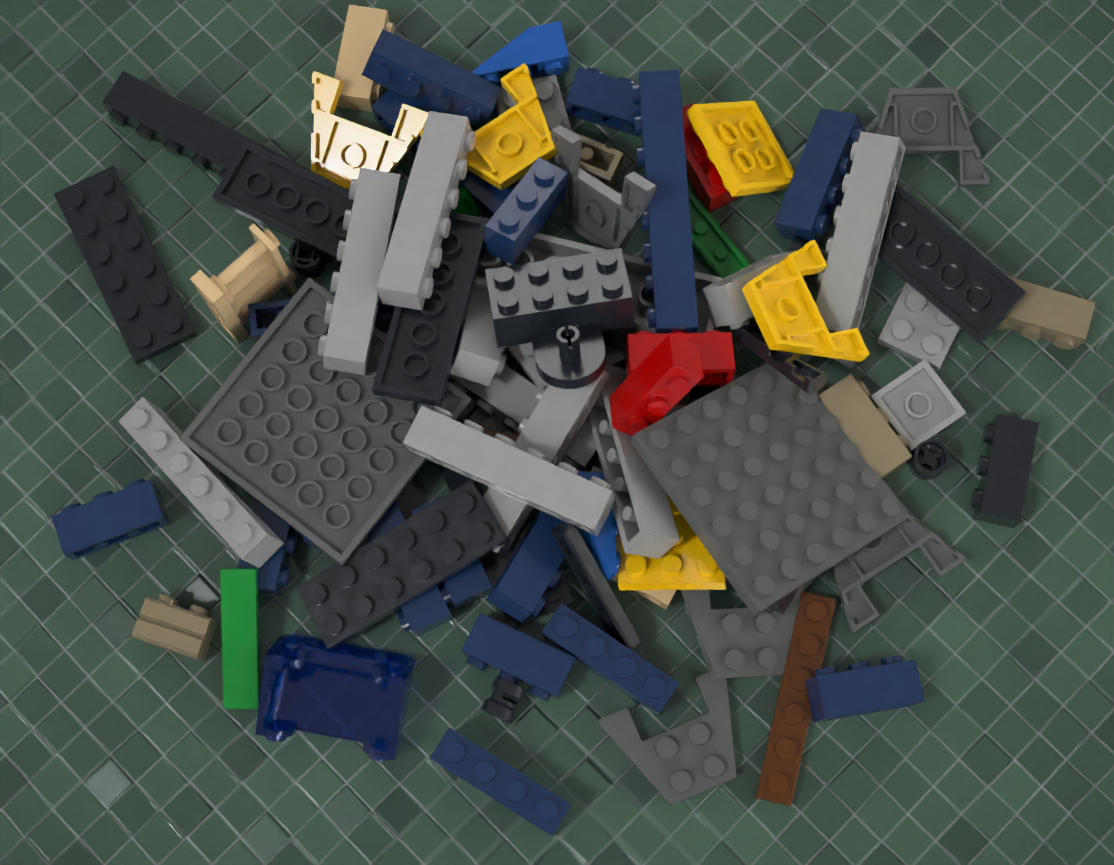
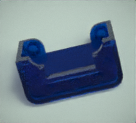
(335, 693)

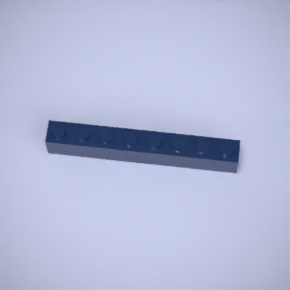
(668, 210)

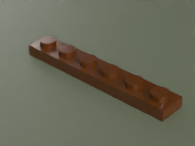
(792, 706)

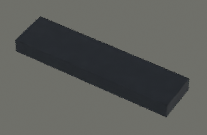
(594, 584)

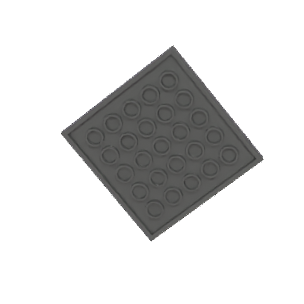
(312, 436)
(768, 484)

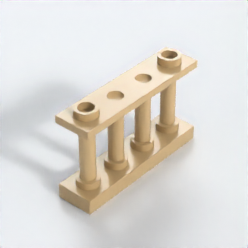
(246, 281)

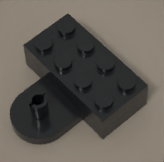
(562, 311)

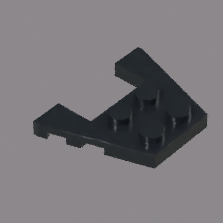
(787, 363)

